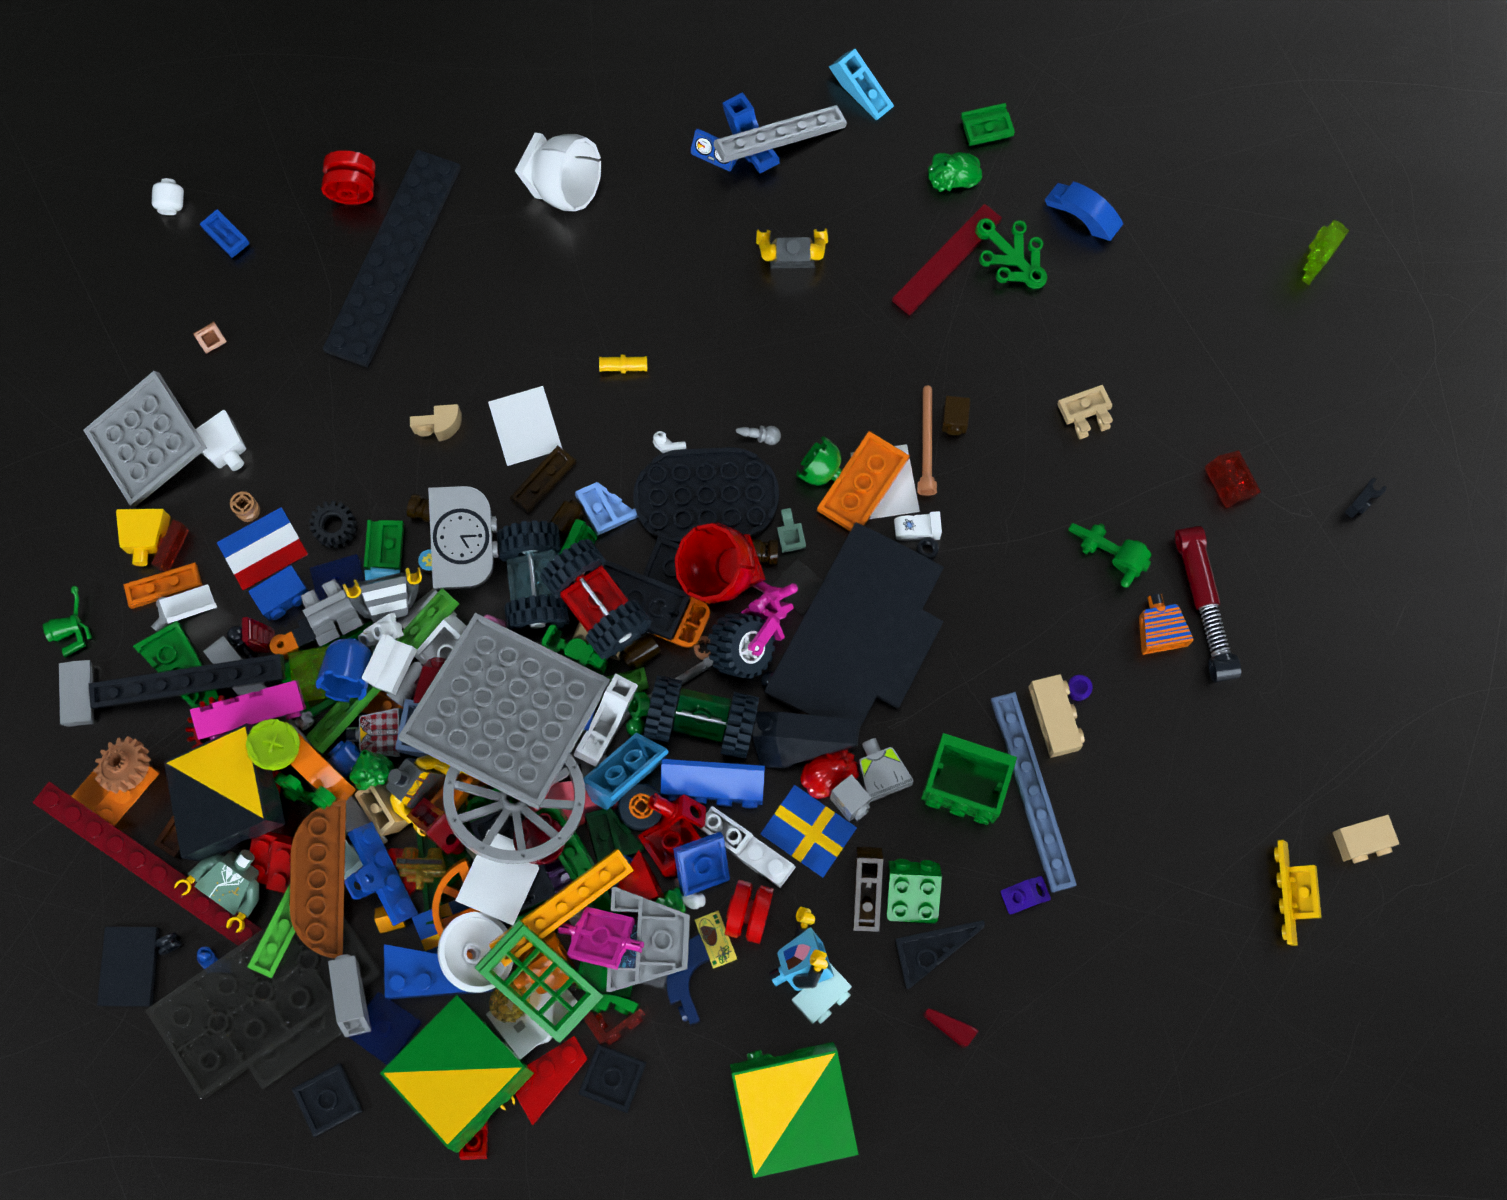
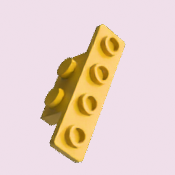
(1299, 892)

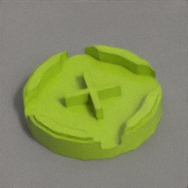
(272, 744)

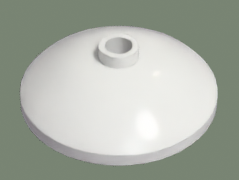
(473, 933)

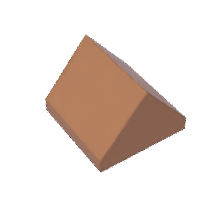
(209, 337)

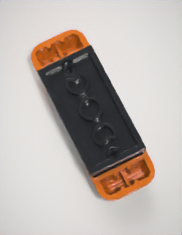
(672, 611)

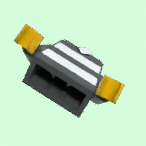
(385, 595)

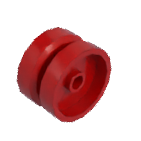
(348, 177)
(748, 911)

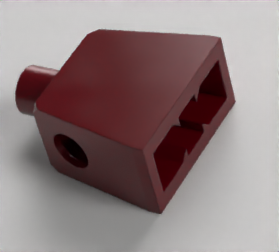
(439, 831)

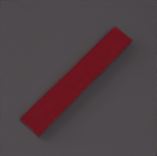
(943, 262)

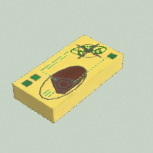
(716, 943)

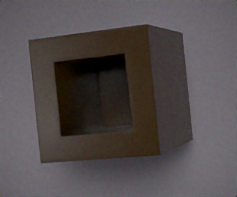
(955, 415)

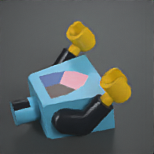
(804, 957)

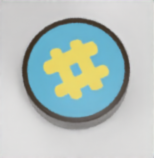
(424, 561)

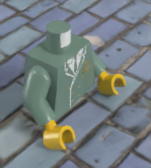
(229, 882)

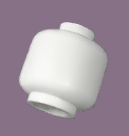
(167, 197)

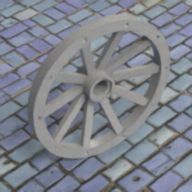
(515, 810)

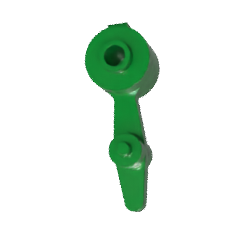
(1129, 558)

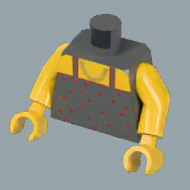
(792, 251)
(415, 781)

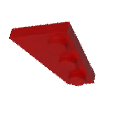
(550, 1076)

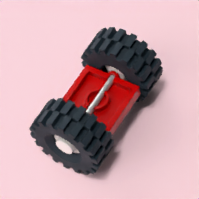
(595, 598)

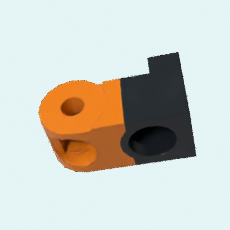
(294, 641)

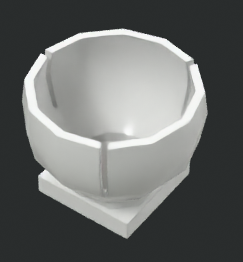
(558, 173)

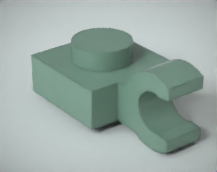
(790, 534)

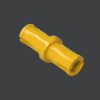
(623, 364)

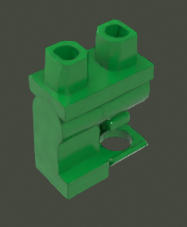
(575, 650)

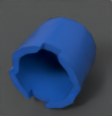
(343, 670)

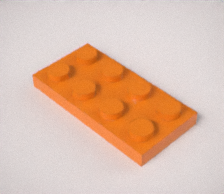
(863, 482)

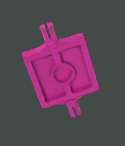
(601, 937)

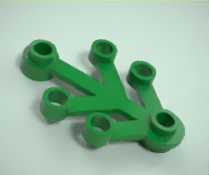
(1013, 256)
(294, 791)

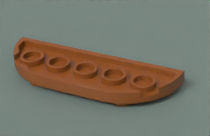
(318, 879)

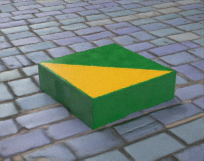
(456, 1074)
(794, 1109)

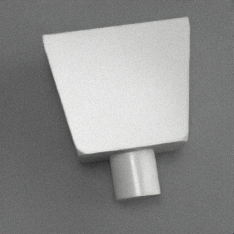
(222, 441)

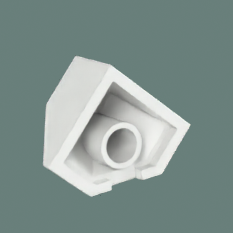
(441, 639)

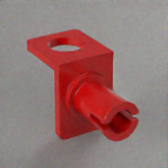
(676, 810)

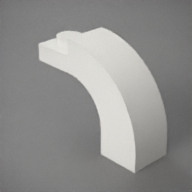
(606, 720)

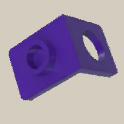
(1025, 895)

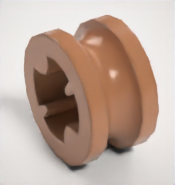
(704, 639)

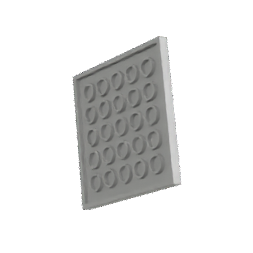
(505, 710)

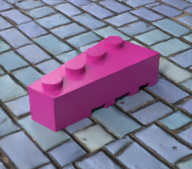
(248, 708)

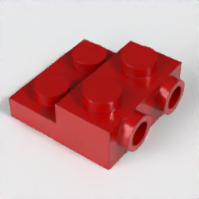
(272, 860)

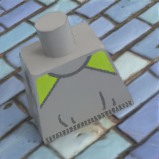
(882, 771)

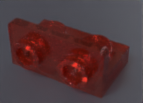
(1232, 478)

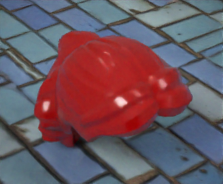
(827, 772)

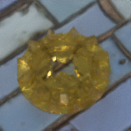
(502, 1012)

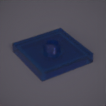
(342, 570)
(389, 1029)

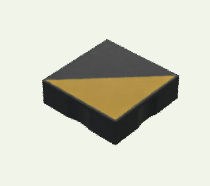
(221, 796)

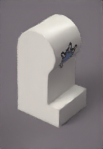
(918, 526)

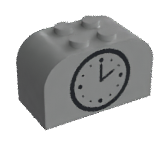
(461, 537)

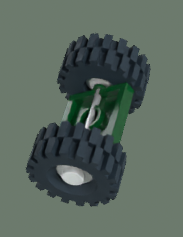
(701, 716)

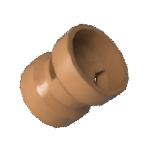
(249, 510)

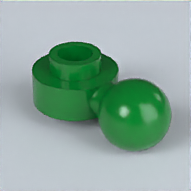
(638, 708)

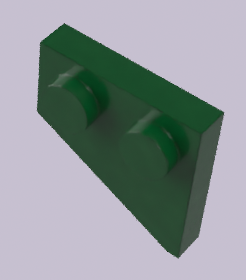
(610, 833)

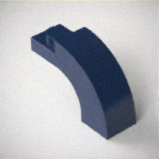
(679, 982)

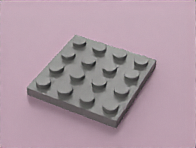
(144, 438)

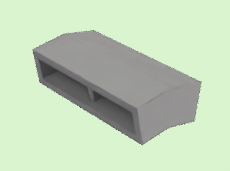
(74, 693)

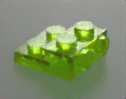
(1323, 248)

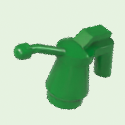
(62, 627)

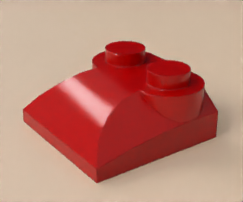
(661, 842)

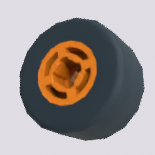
(633, 812)

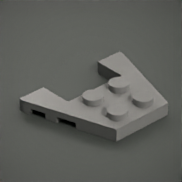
(664, 939)

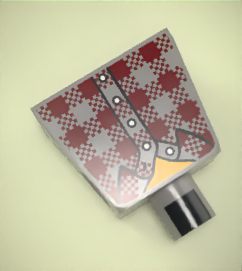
(377, 732)

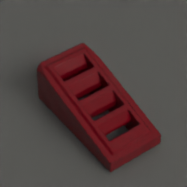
(257, 635)
(955, 1029)

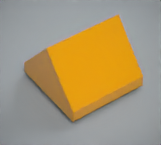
(383, 921)

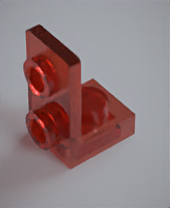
(598, 1025)

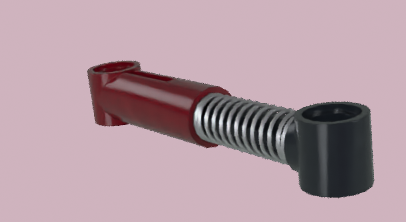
(1192, 545)

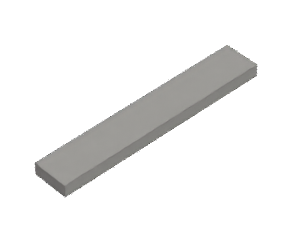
(779, 133)

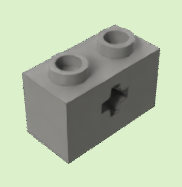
(851, 799)

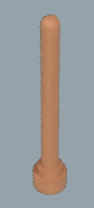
(927, 485)

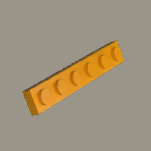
(571, 900)

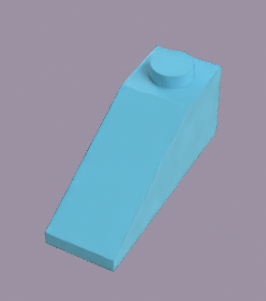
(861, 84)

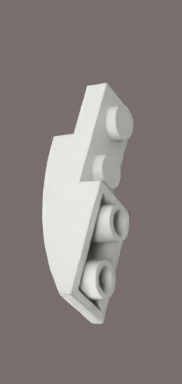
(748, 848)

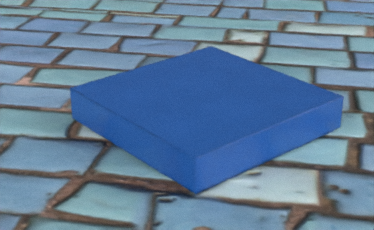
(701, 864)

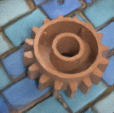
(122, 765)

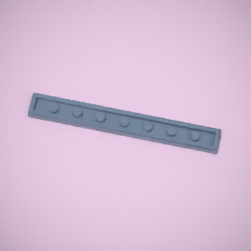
(1033, 793)

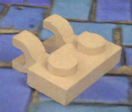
(1086, 404)

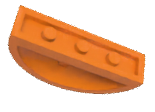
(321, 772)
(463, 868)

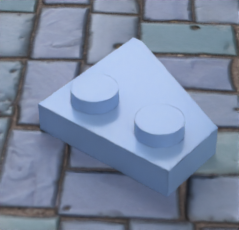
(603, 508)

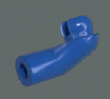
(206, 957)

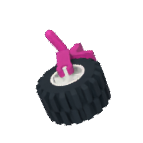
(744, 640)

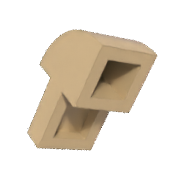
(443, 423)

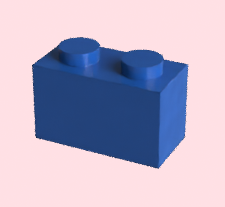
(279, 593)

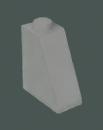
(349, 996)

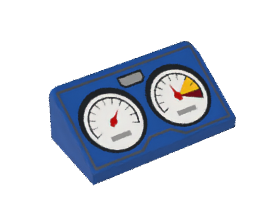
(704, 148)

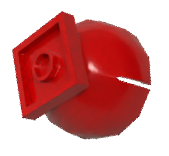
(717, 563)

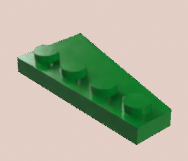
(171, 651)

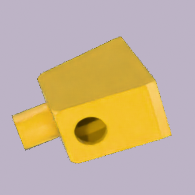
(141, 531)

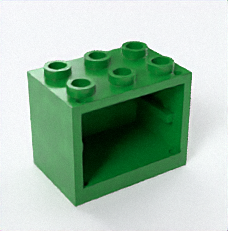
(968, 779)

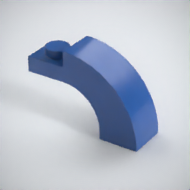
(742, 118)
(1087, 206)

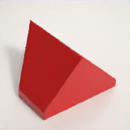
(641, 880)

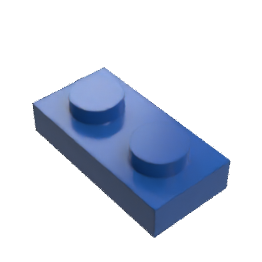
(224, 233)

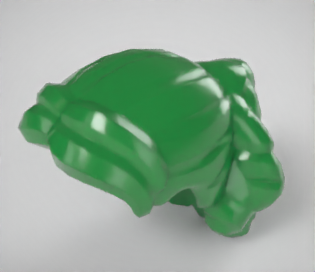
(954, 171)
(370, 770)

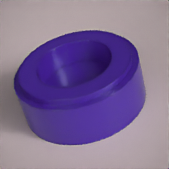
(1080, 687)

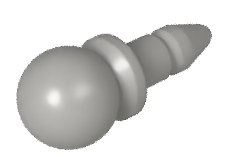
(770, 435)

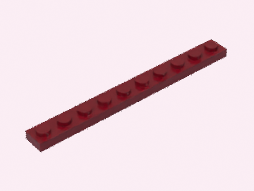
(139, 861)

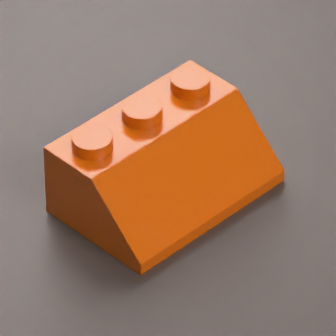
(107, 803)

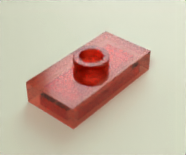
(169, 546)

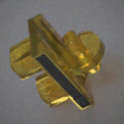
(421, 869)

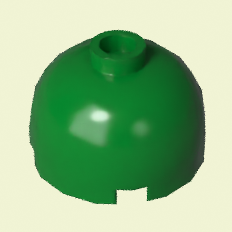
(821, 463)

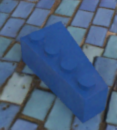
(415, 975)

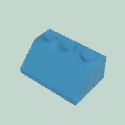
(623, 770)

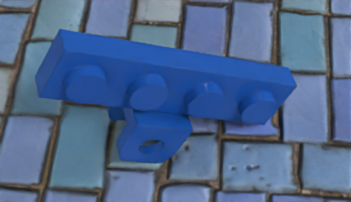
(378, 875)

